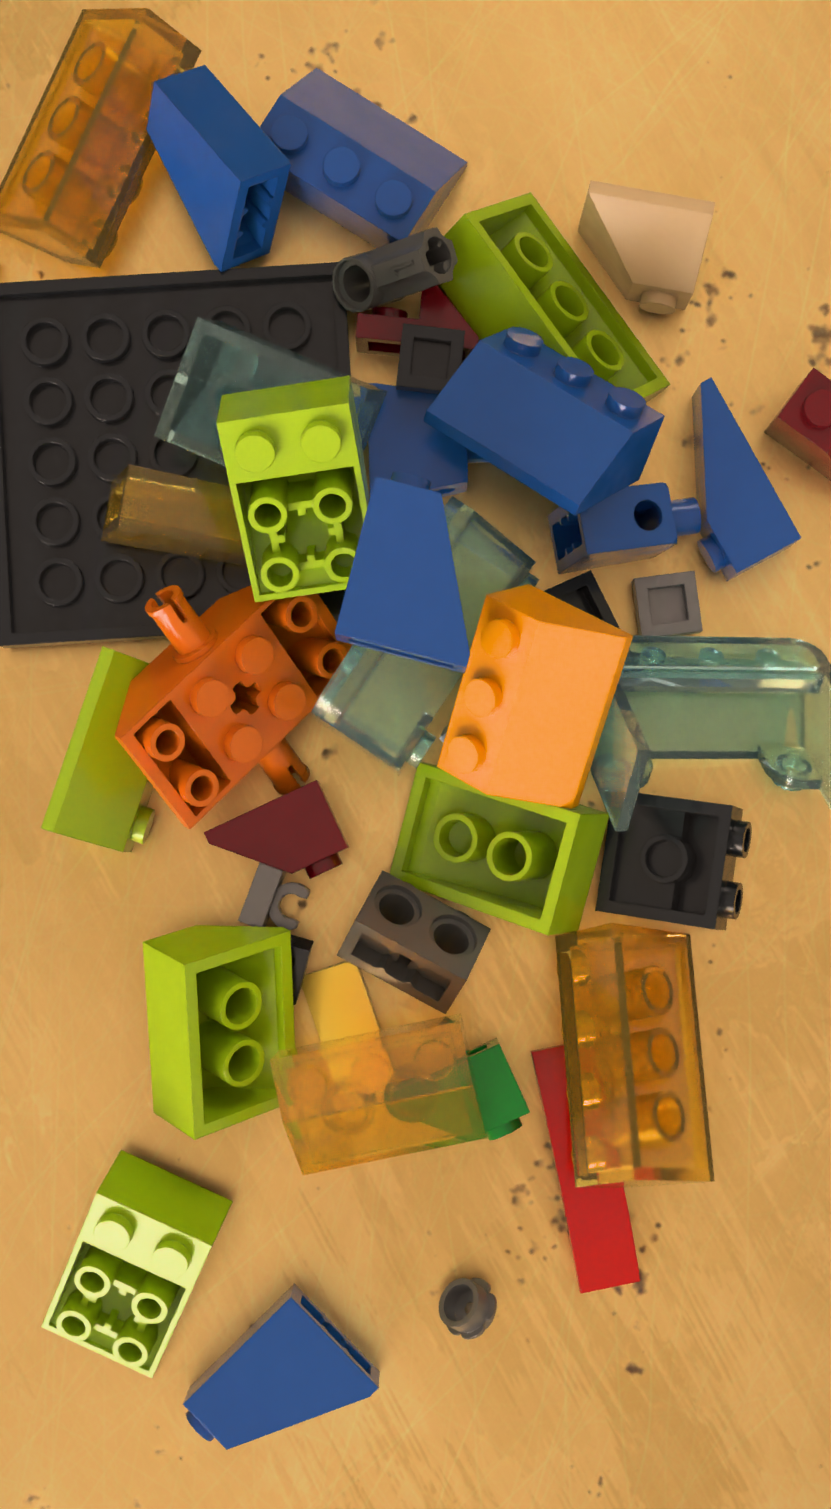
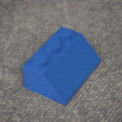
(359, 160)
(546, 420)

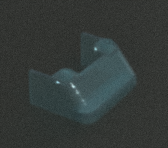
(389, 700)
(716, 703)

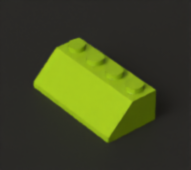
(527, 276)

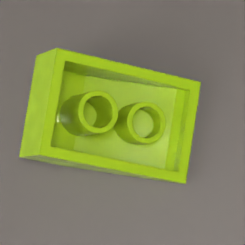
(498, 852)

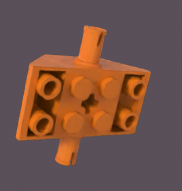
(227, 694)

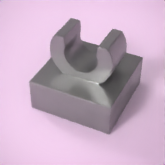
(265, 898)

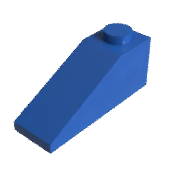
(737, 503)

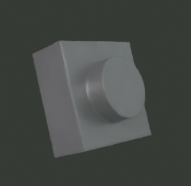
(667, 604)

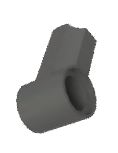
(394, 271)

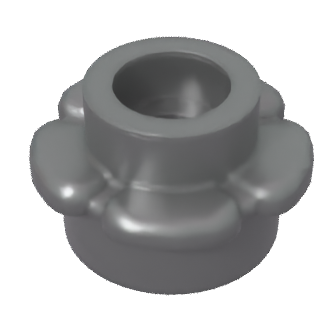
(467, 1307)

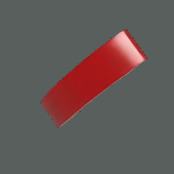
(595, 1217)

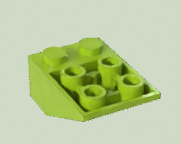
(295, 484)
(135, 1263)

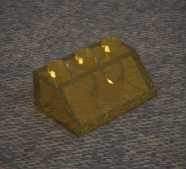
(378, 1094)

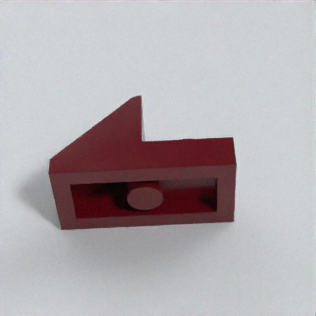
(382, 329)

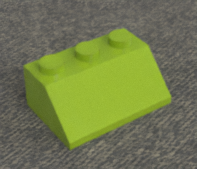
(99, 787)
(215, 1021)

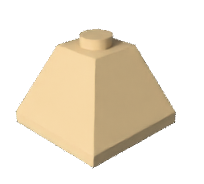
(647, 242)

